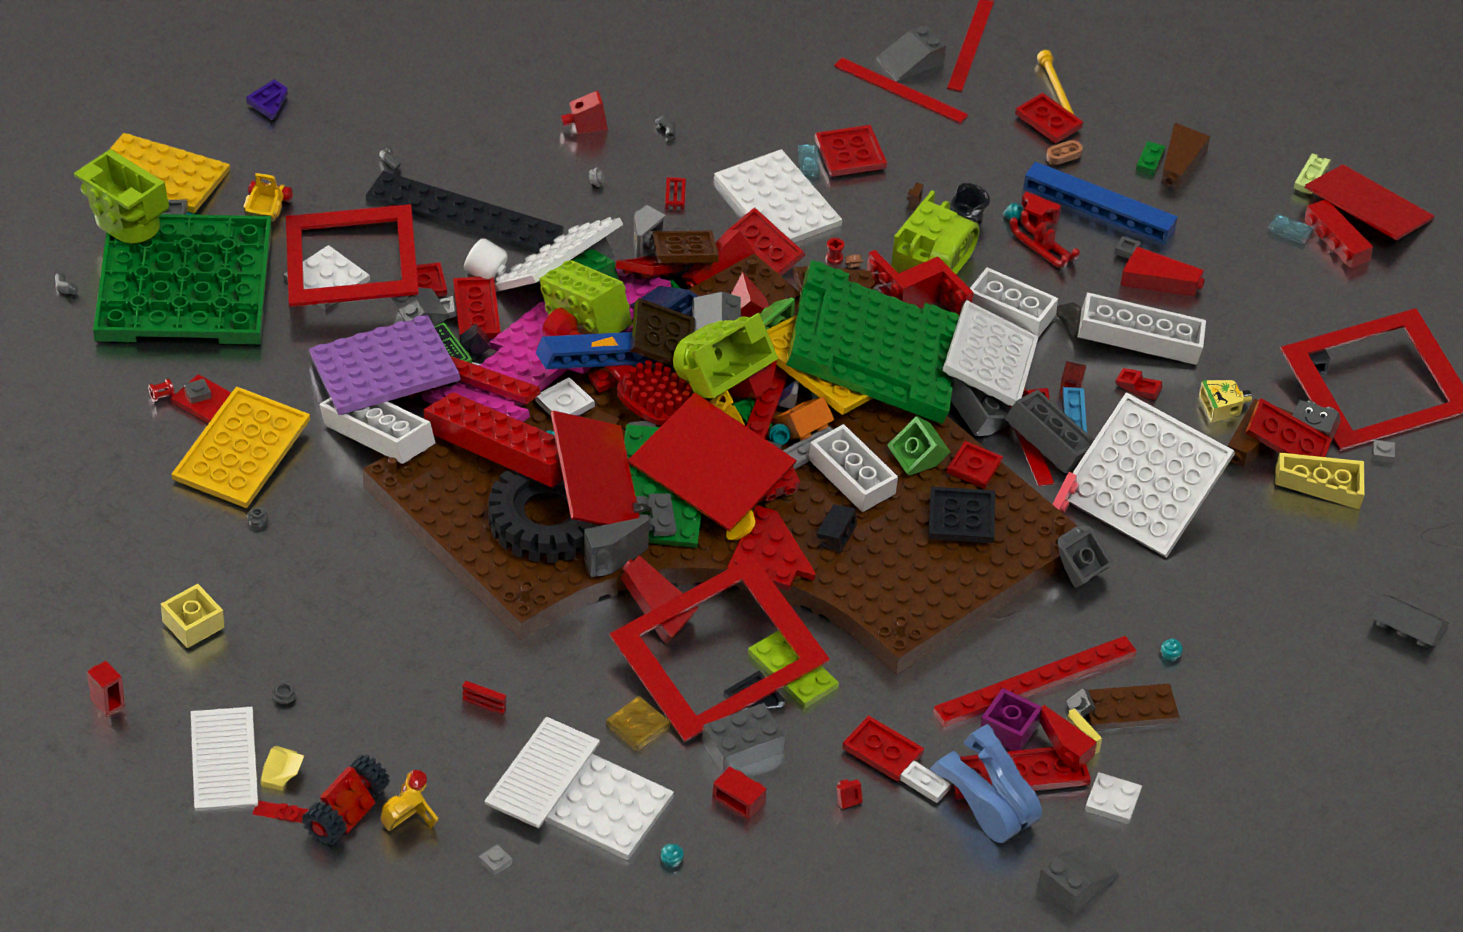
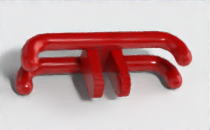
(1042, 241)

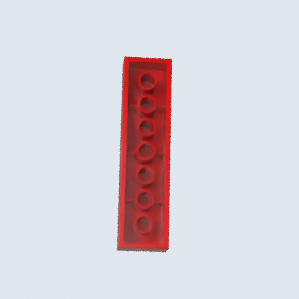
(496, 437)

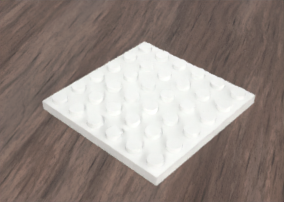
(1147, 474)

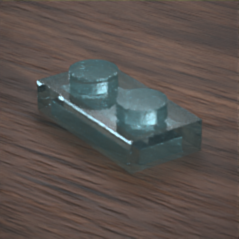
(808, 160)
(1290, 228)

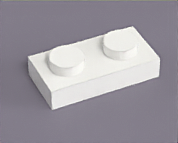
(925, 781)

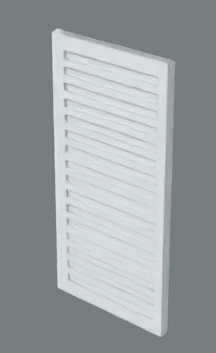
(223, 758)
(542, 772)

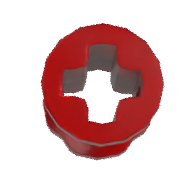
(834, 253)
(155, 395)

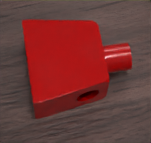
(586, 114)

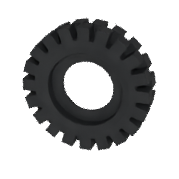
(517, 531)

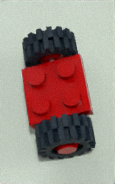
(346, 800)

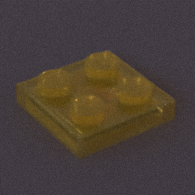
(638, 723)

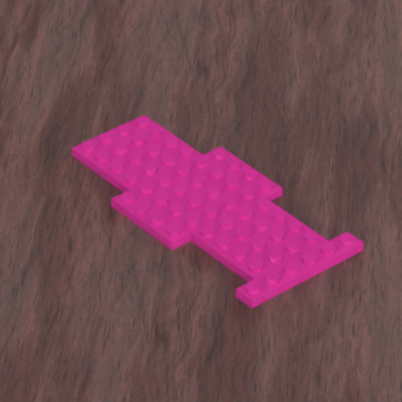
(518, 358)

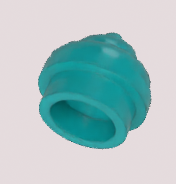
(1013, 211)
(779, 434)
(1171, 649)
(672, 855)

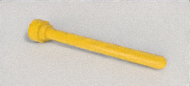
(1046, 59)

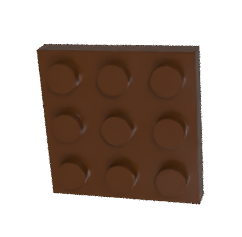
(685, 247)

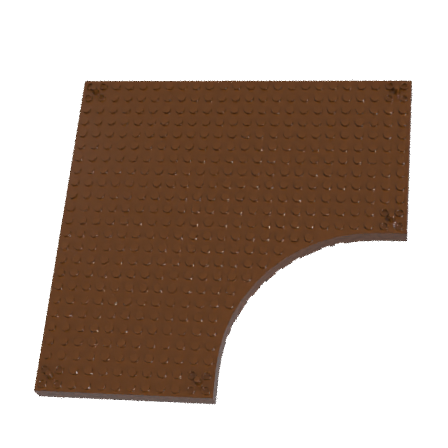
(884, 589)

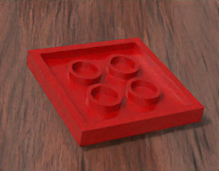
(850, 150)

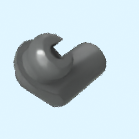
(664, 121)
(387, 156)
(64, 286)

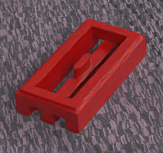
(675, 203)
(484, 697)

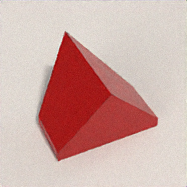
(751, 297)

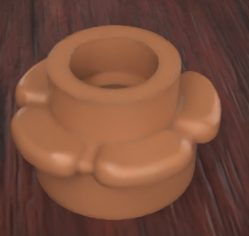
(853, 261)

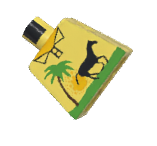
(1223, 399)

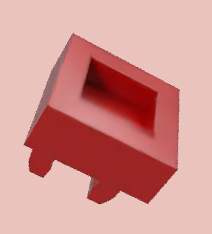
(849, 793)

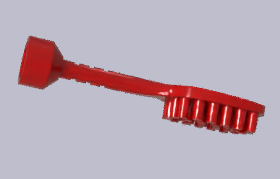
(642, 389)

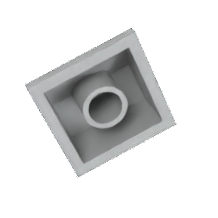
(645, 222)

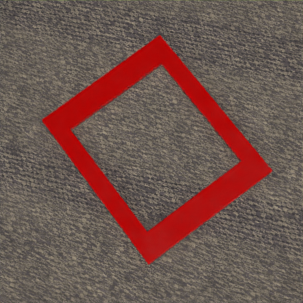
(296, 223)
(1317, 391)
(661, 686)

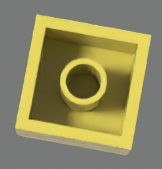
(192, 615)

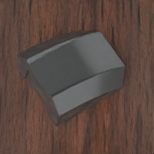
(1083, 554)

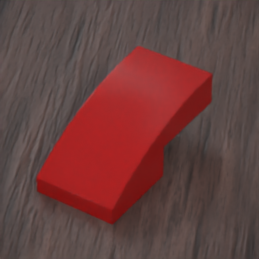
(1134, 382)

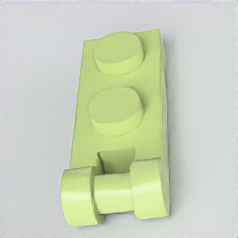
(1313, 169)

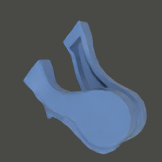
(999, 807)

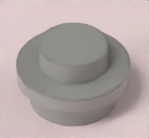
(596, 177)

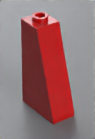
(731, 249)
(1161, 274)
(651, 591)

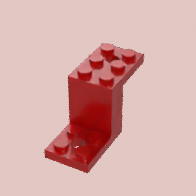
(921, 283)

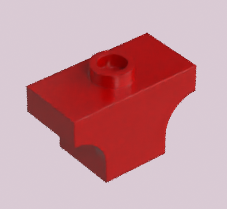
(1040, 209)

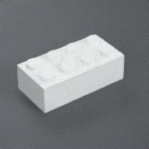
(1014, 301)
(853, 468)

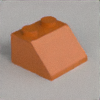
(806, 418)

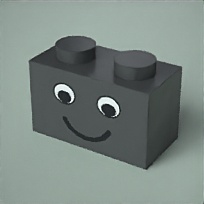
(1321, 418)

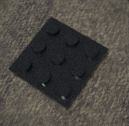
(962, 514)

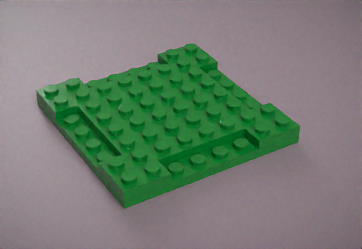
(186, 281)
(873, 343)

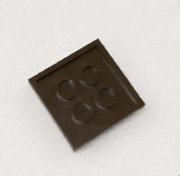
(658, 330)

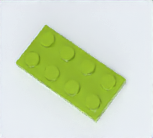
(775, 653)

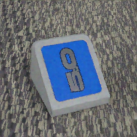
(790, 395)

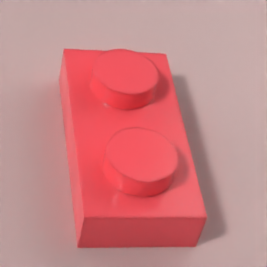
(1068, 487)

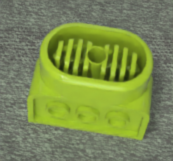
(123, 197)
(934, 233)
(723, 354)

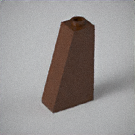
(1183, 155)
(1245, 446)

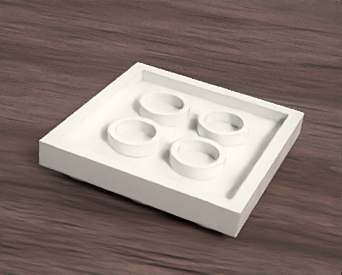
(330, 269)

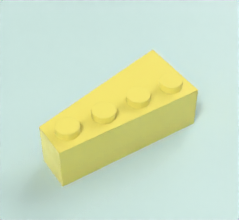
(1323, 477)

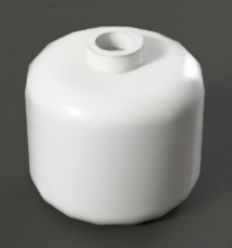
(486, 260)

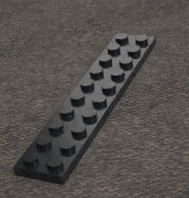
(464, 212)

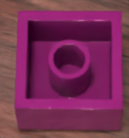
(1012, 719)

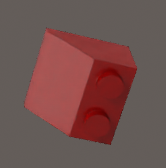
(755, 384)

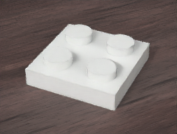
(565, 398)
(1113, 798)

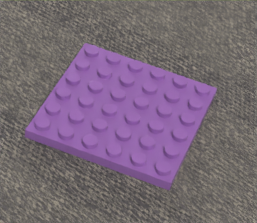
(383, 364)

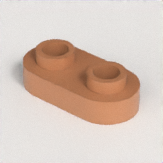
(1064, 152)

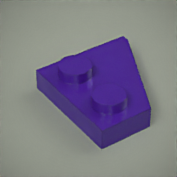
(268, 98)

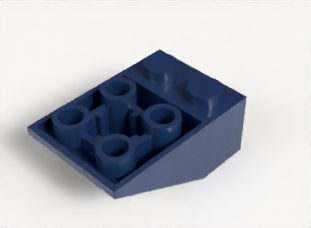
(672, 298)

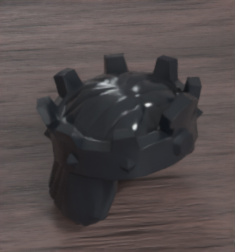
(970, 201)

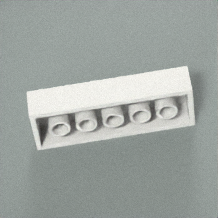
(1142, 328)
(382, 429)

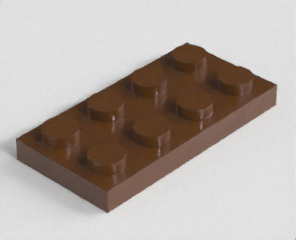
(1133, 707)

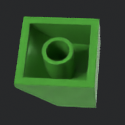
(918, 447)

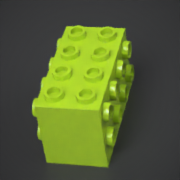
(589, 295)

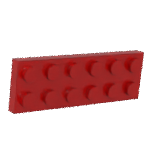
(1038, 767)

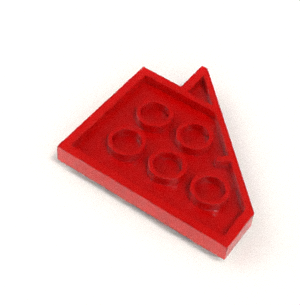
(774, 549)

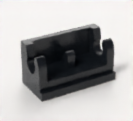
(837, 527)

